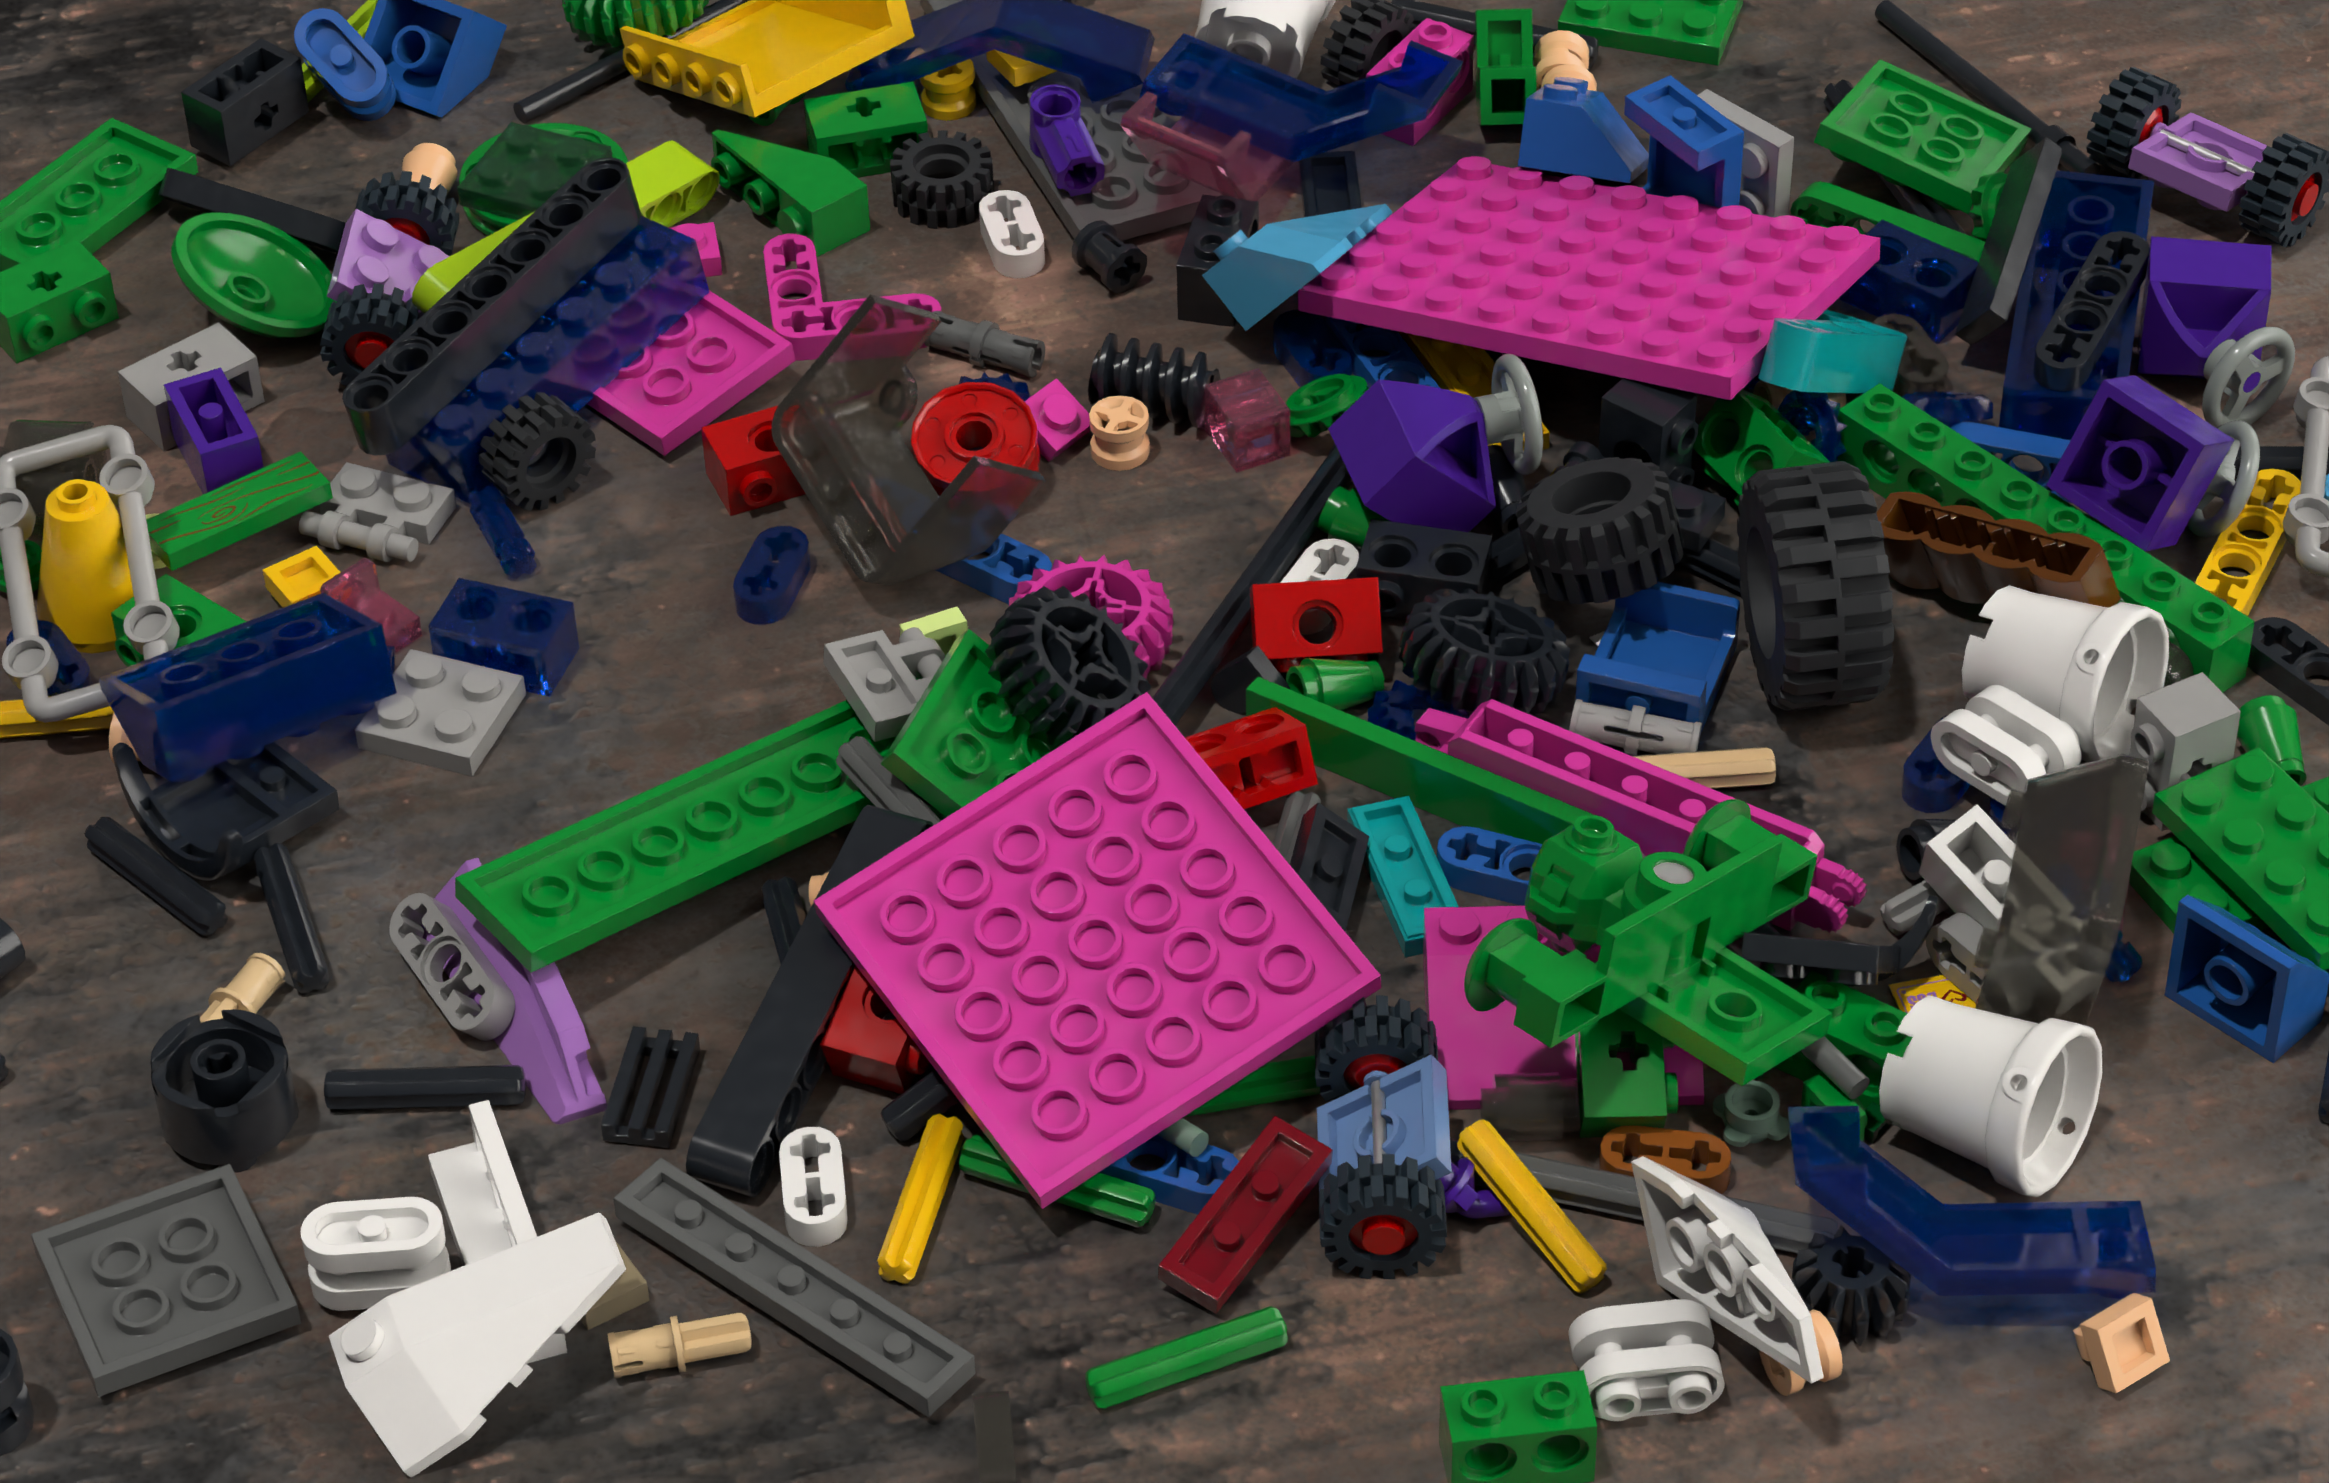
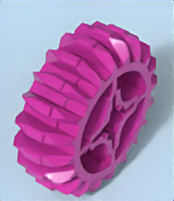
(1127, 594)

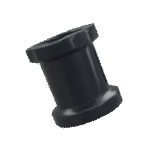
(1111, 258)

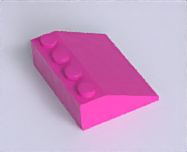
(1488, 1043)

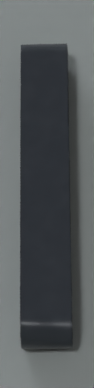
(491, 306)
(782, 1048)

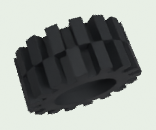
(1363, 39)
(941, 178)
(520, 435)

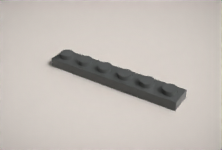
(795, 1287)

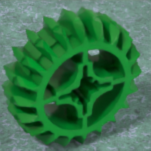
(602, 19)

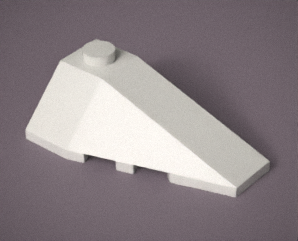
(1720, 1257)
(446, 1347)

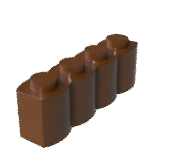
(1976, 556)

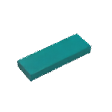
(1402, 867)

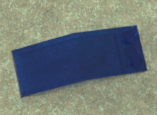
(1052, 33)
(1288, 113)
(1968, 1246)

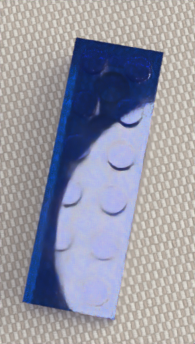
(2073, 220)
(566, 352)

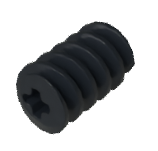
(1158, 384)

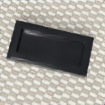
(1329, 183)

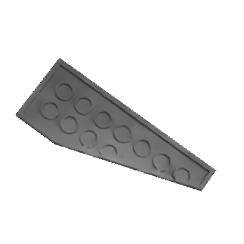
(1133, 193)

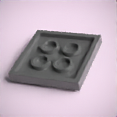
(165, 1279)

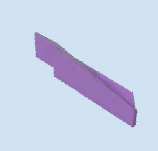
(545, 1027)

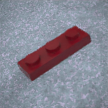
(1245, 1214)

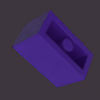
(212, 429)

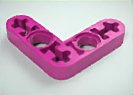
(807, 318)

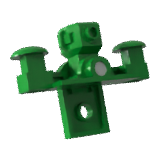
(1660, 940)

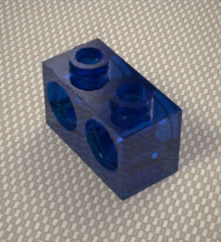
(1914, 281)
(507, 632)

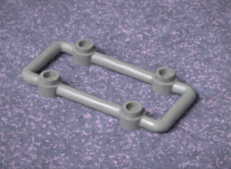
(2308, 513)
(147, 625)

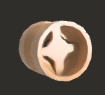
(1558, 49)

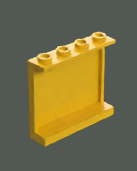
(767, 50)

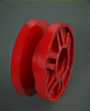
(971, 418)

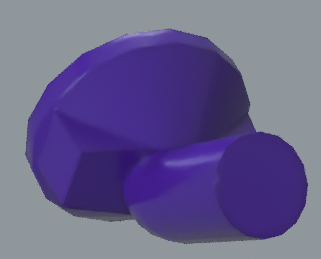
(1462, 1197)

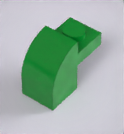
(1503, 64)

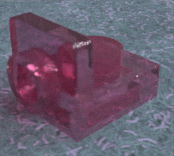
(360, 590)

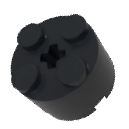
(223, 1088)

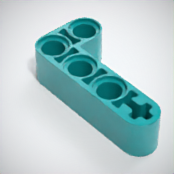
(1831, 354)

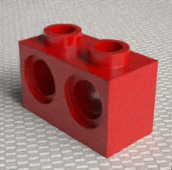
(1258, 756)

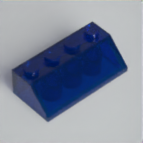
(250, 686)

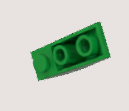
(793, 189)

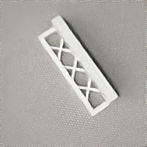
(485, 1200)

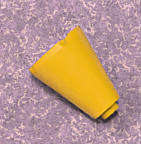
(83, 565)

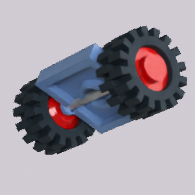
(1386, 1138)

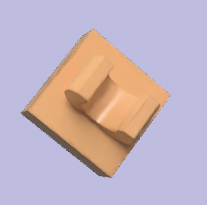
(2123, 1342)

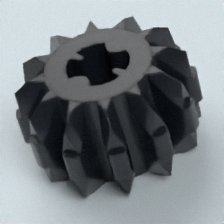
(1852, 1284)

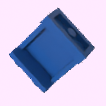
(1690, 144)
(1663, 653)

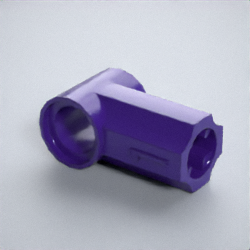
(1063, 139)

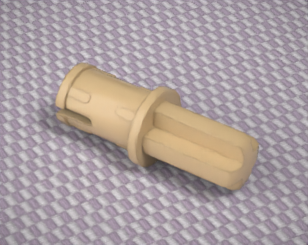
(248, 988)
(678, 1343)

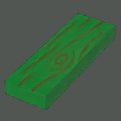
(237, 510)

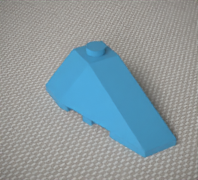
(1284, 257)

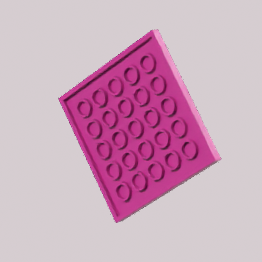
(1096, 948)

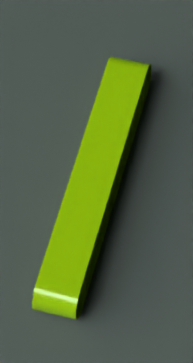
(668, 188)

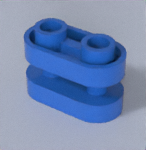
(345, 64)

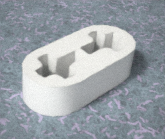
(1004, 236)
(1330, 556)
(804, 1187)

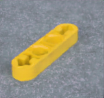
(2251, 554)

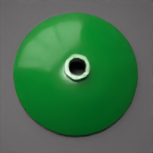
(252, 275)

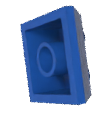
(433, 50)
(1578, 134)
(2243, 980)

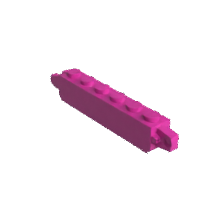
(1635, 796)

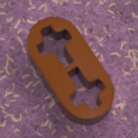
(1670, 1148)

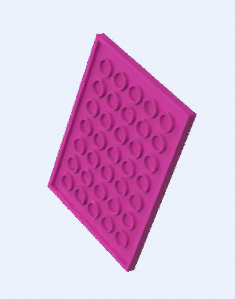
(1591, 275)

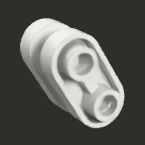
(2003, 742)
(372, 1249)
(1647, 1358)

